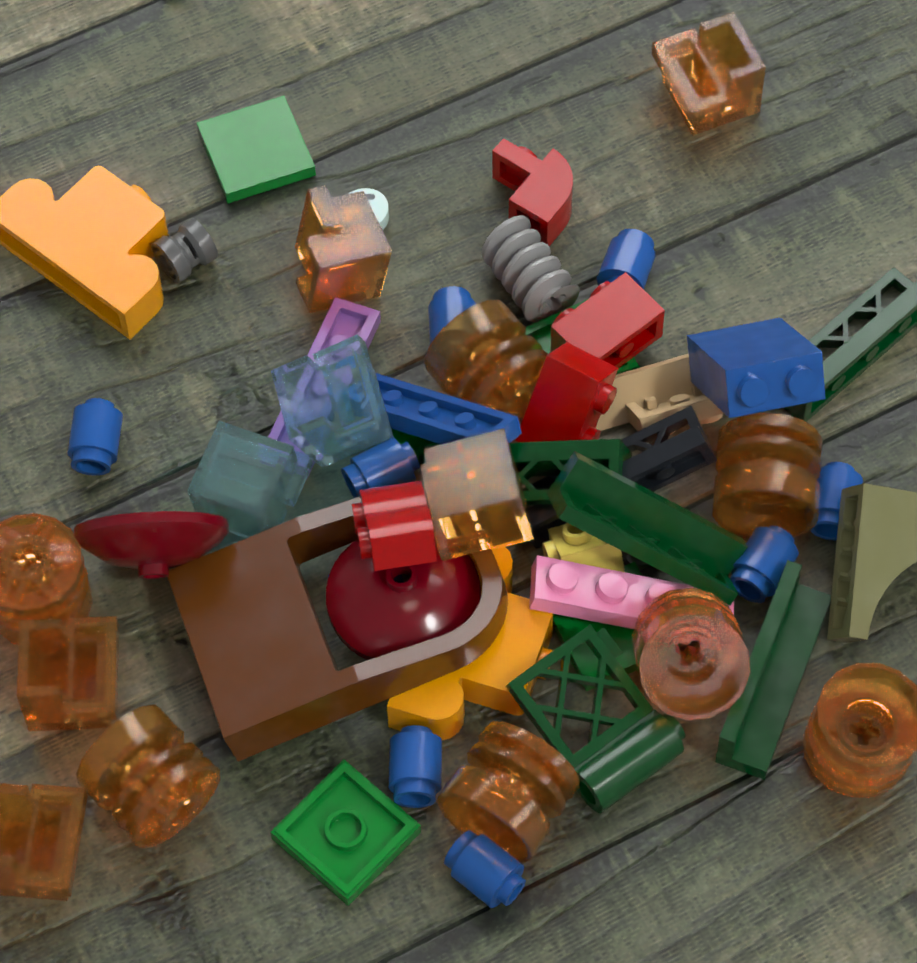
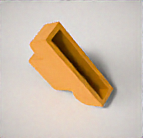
(90, 244)
(517, 648)

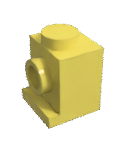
(577, 546)

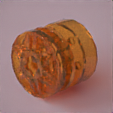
(487, 358)
(767, 474)
(40, 573)
(701, 678)
(870, 703)
(148, 776)
(509, 789)

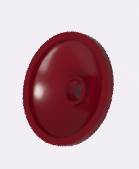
(151, 539)
(383, 616)

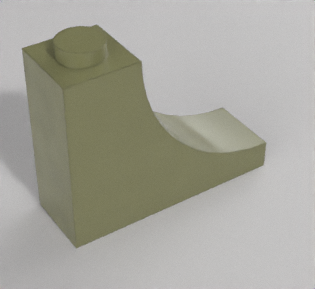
(871, 550)

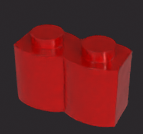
(394, 526)

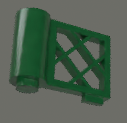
(623, 753)

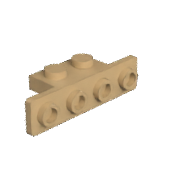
(656, 393)

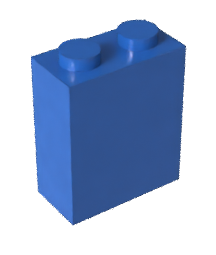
(756, 367)

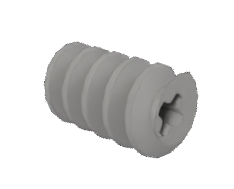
(528, 269)

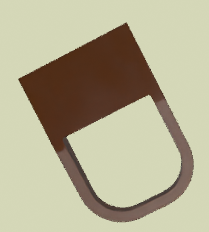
(266, 646)

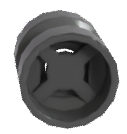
(184, 250)

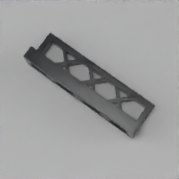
(652, 468)

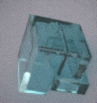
(332, 403)
(248, 479)

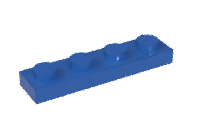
(439, 415)

